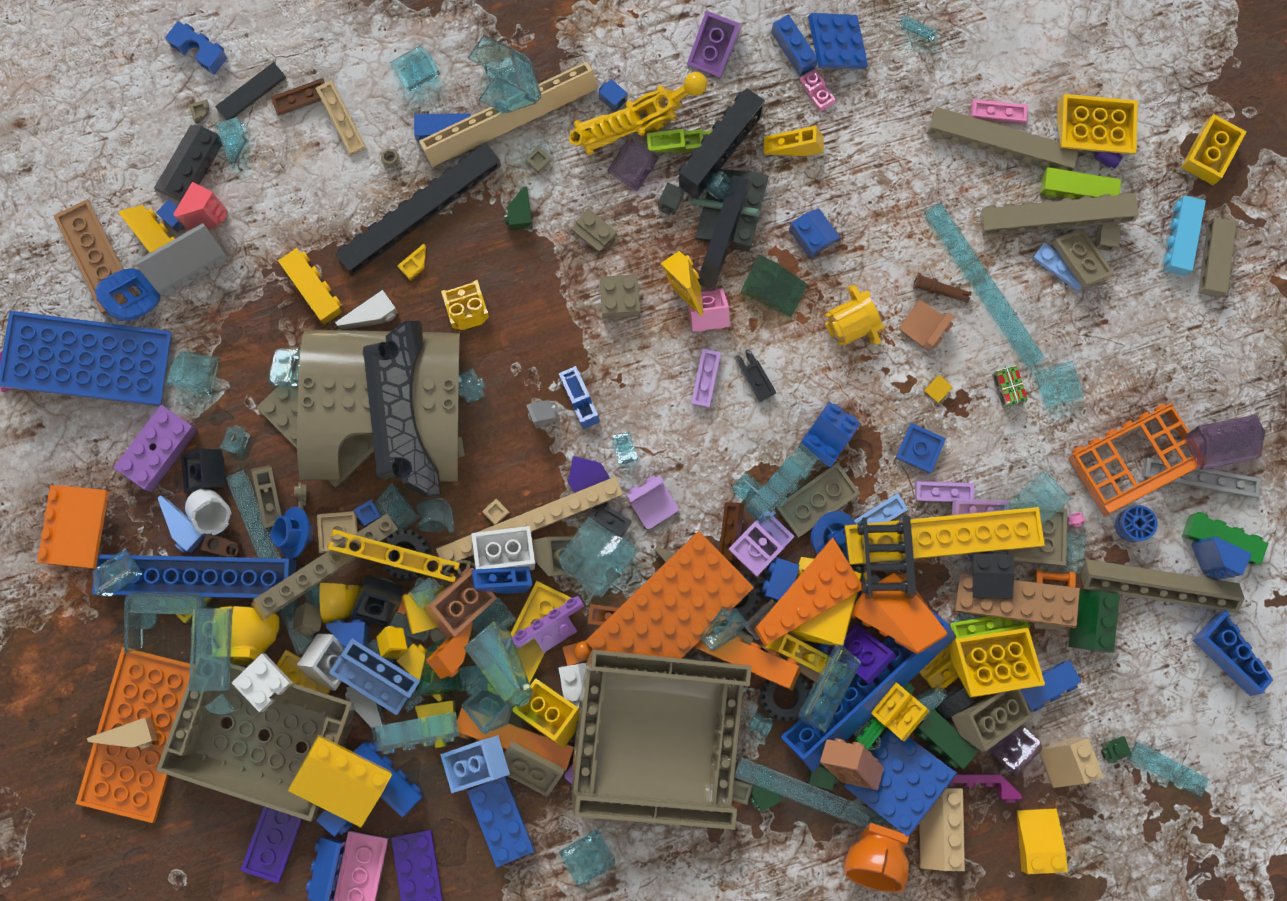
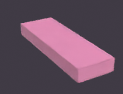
(999, 111)

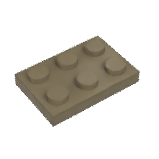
(1083, 258)
(532, 769)

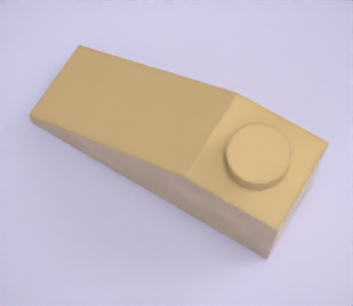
(134, 734)

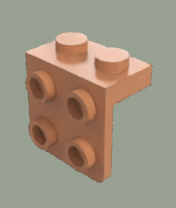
(926, 325)

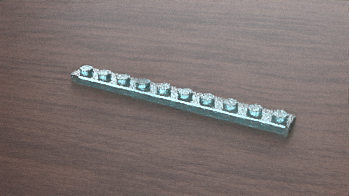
(984, 285)
(264, 547)

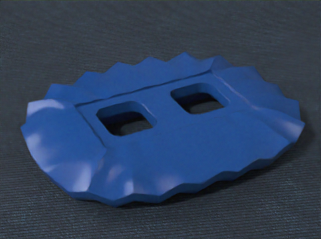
(118, 284)

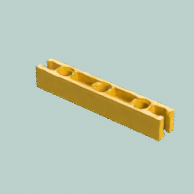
(379, 552)

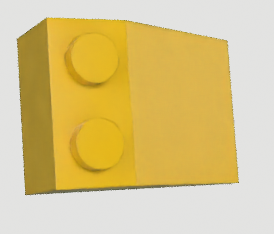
(684, 280)
(1041, 842)

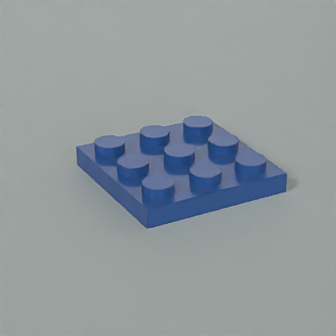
(837, 41)

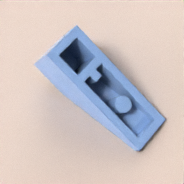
(180, 527)

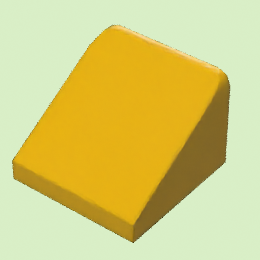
(938, 388)

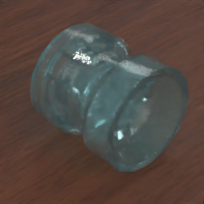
(761, 724)

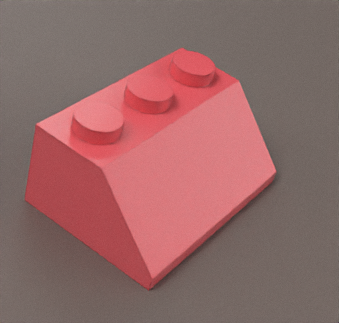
(200, 207)

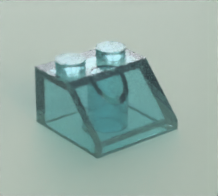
(415, 68)
(193, 372)

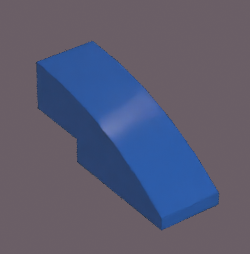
(579, 397)

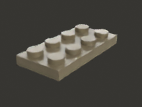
(818, 497)

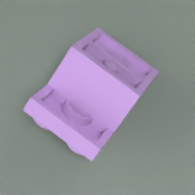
(761, 544)

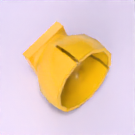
(250, 634)

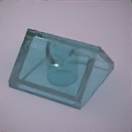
(397, 507)
(115, 574)
(487, 708)

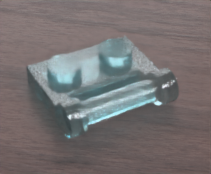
(282, 367)

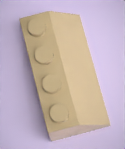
(943, 833)

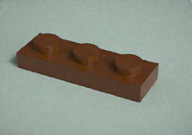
(297, 97)
(731, 528)

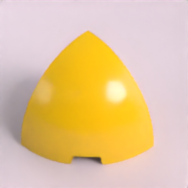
(336, 601)

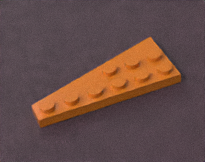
(818, 588)

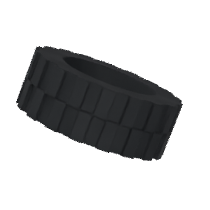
(955, 702)

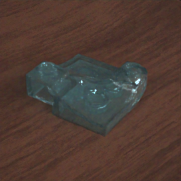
(596, 556)

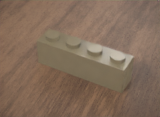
(1217, 257)

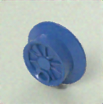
(831, 526)

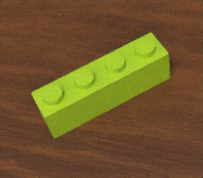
(1076, 185)

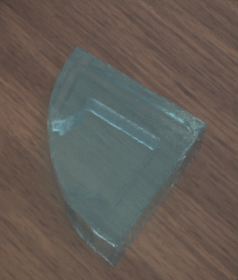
(220, 706)

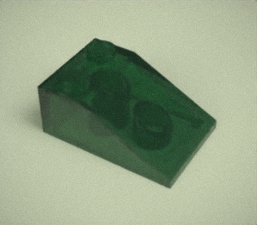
(774, 286)

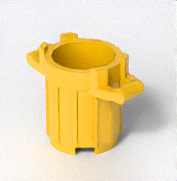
(855, 319)

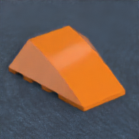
(902, 618)

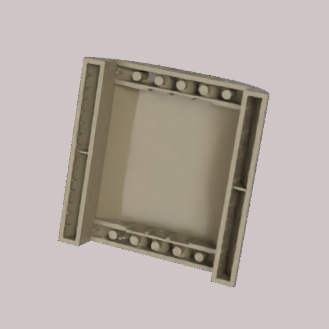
(657, 739)

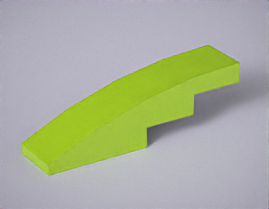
(675, 140)

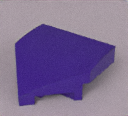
(585, 473)

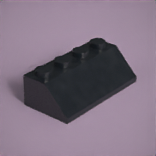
(189, 162)

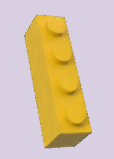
(310, 286)

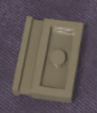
(593, 230)

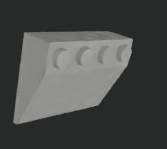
(182, 260)

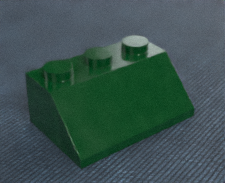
(1095, 622)

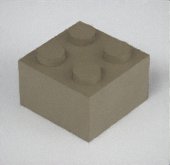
(619, 296)

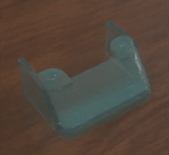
(511, 74)
(142, 612)

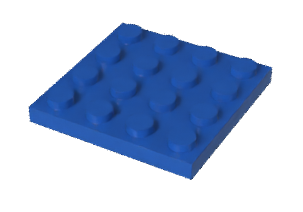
(908, 785)

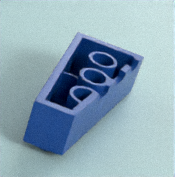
(1230, 651)

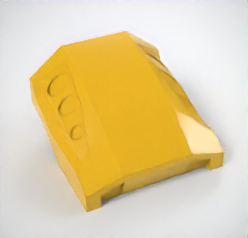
(465, 306)

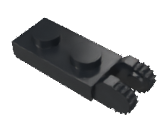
(756, 377)

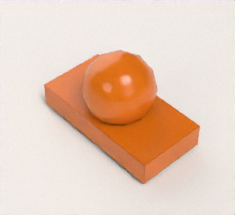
(577, 652)

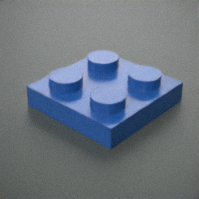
(920, 448)

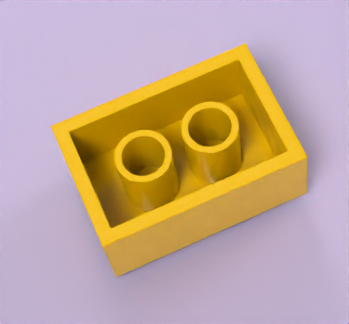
(1213, 149)

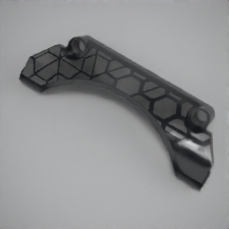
(394, 428)

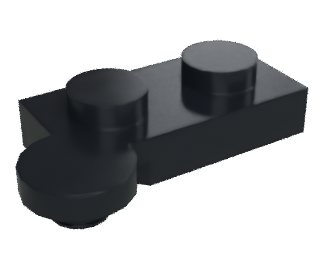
(610, 519)

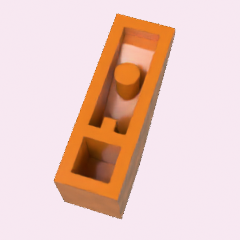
(450, 654)

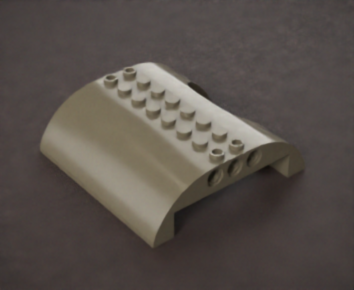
(336, 400)

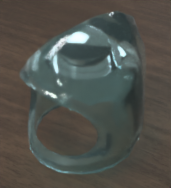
(435, 515)

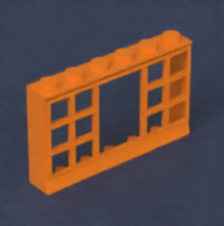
(1150, 485)

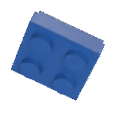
(830, 433)

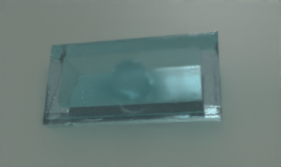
(918, 27)
(746, 487)

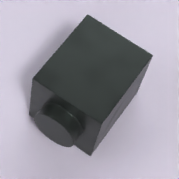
(670, 199)

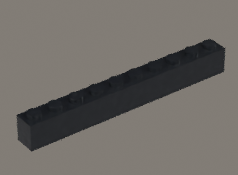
(418, 209)

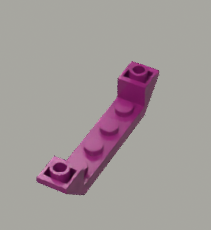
(1004, 788)

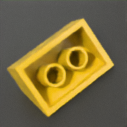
(146, 227)
(549, 714)

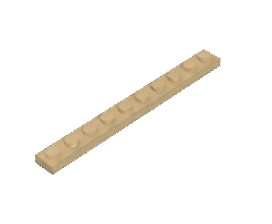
(540, 516)

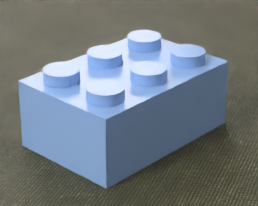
(475, 764)

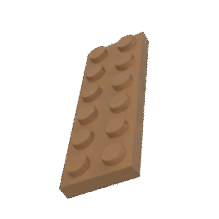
(90, 247)
(1030, 603)

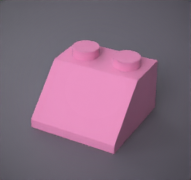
(714, 309)

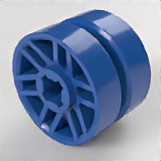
(1136, 524)

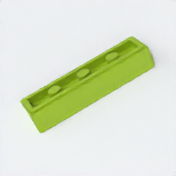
(985, 625)

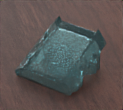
(932, 698)
(587, 857)

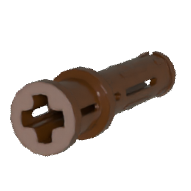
(933, 286)

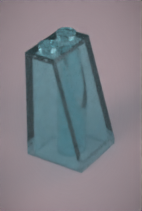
(500, 663)

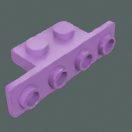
(551, 628)

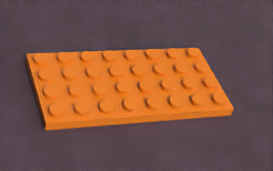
(674, 604)
(125, 777)

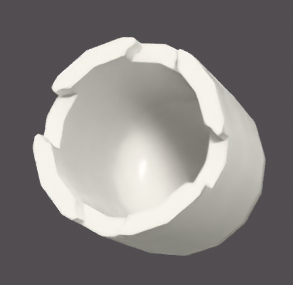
(207, 511)

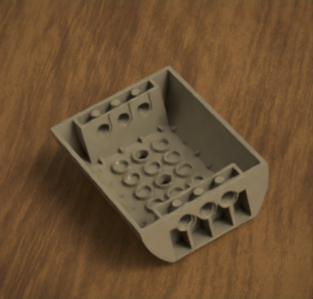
(237, 757)

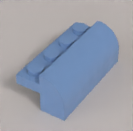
(374, 676)

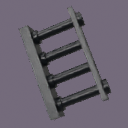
(904, 547)

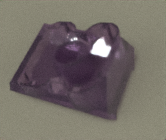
(633, 164)

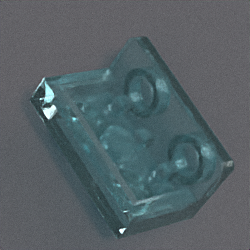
(494, 612)

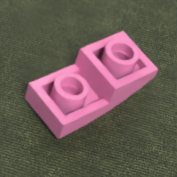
(816, 90)

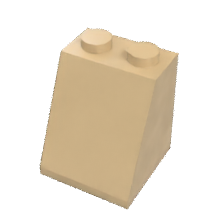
(1071, 762)

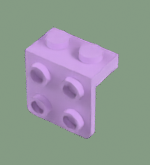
(652, 502)

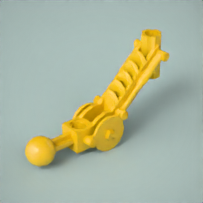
(609, 128)

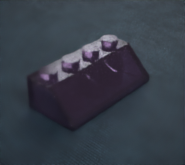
(1226, 442)

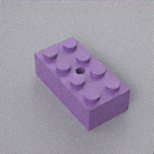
(147, 465)

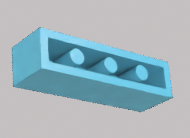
(1184, 235)

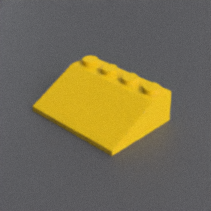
(1097, 123)
(830, 625)
(996, 662)
(340, 781)

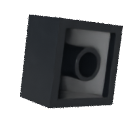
(203, 470)
(992, 576)
(377, 601)

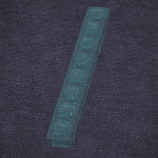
(806, 794)

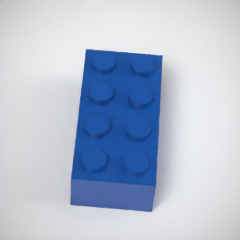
(501, 821)

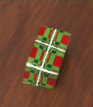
(1009, 386)

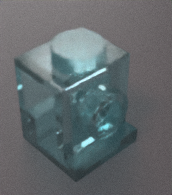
(237, 446)
(424, 592)

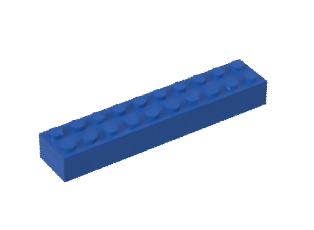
(206, 575)
(861, 699)

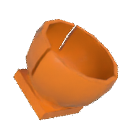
(878, 860)

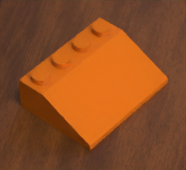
(73, 526)

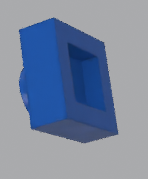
(367, 513)

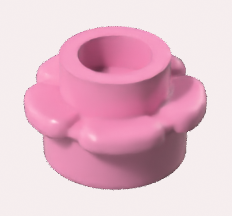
(1076, 519)

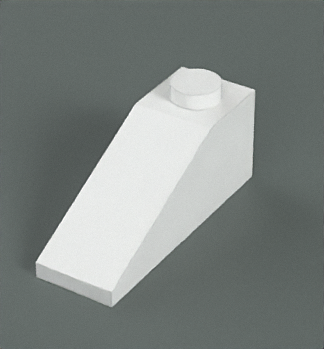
(372, 312)

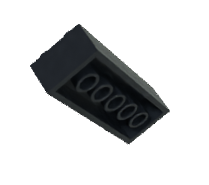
(721, 142)

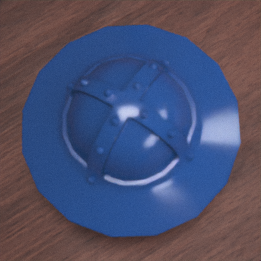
(292, 532)

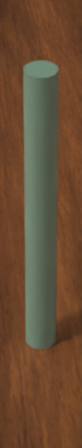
(718, 205)

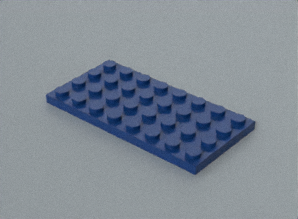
(84, 358)

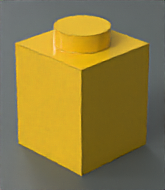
(392, 642)

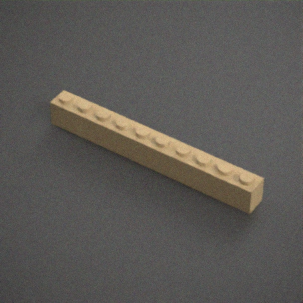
(491, 123)

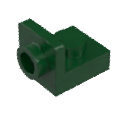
(1115, 749)

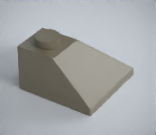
(547, 554)

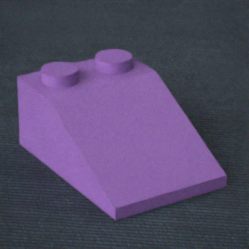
(714, 43)

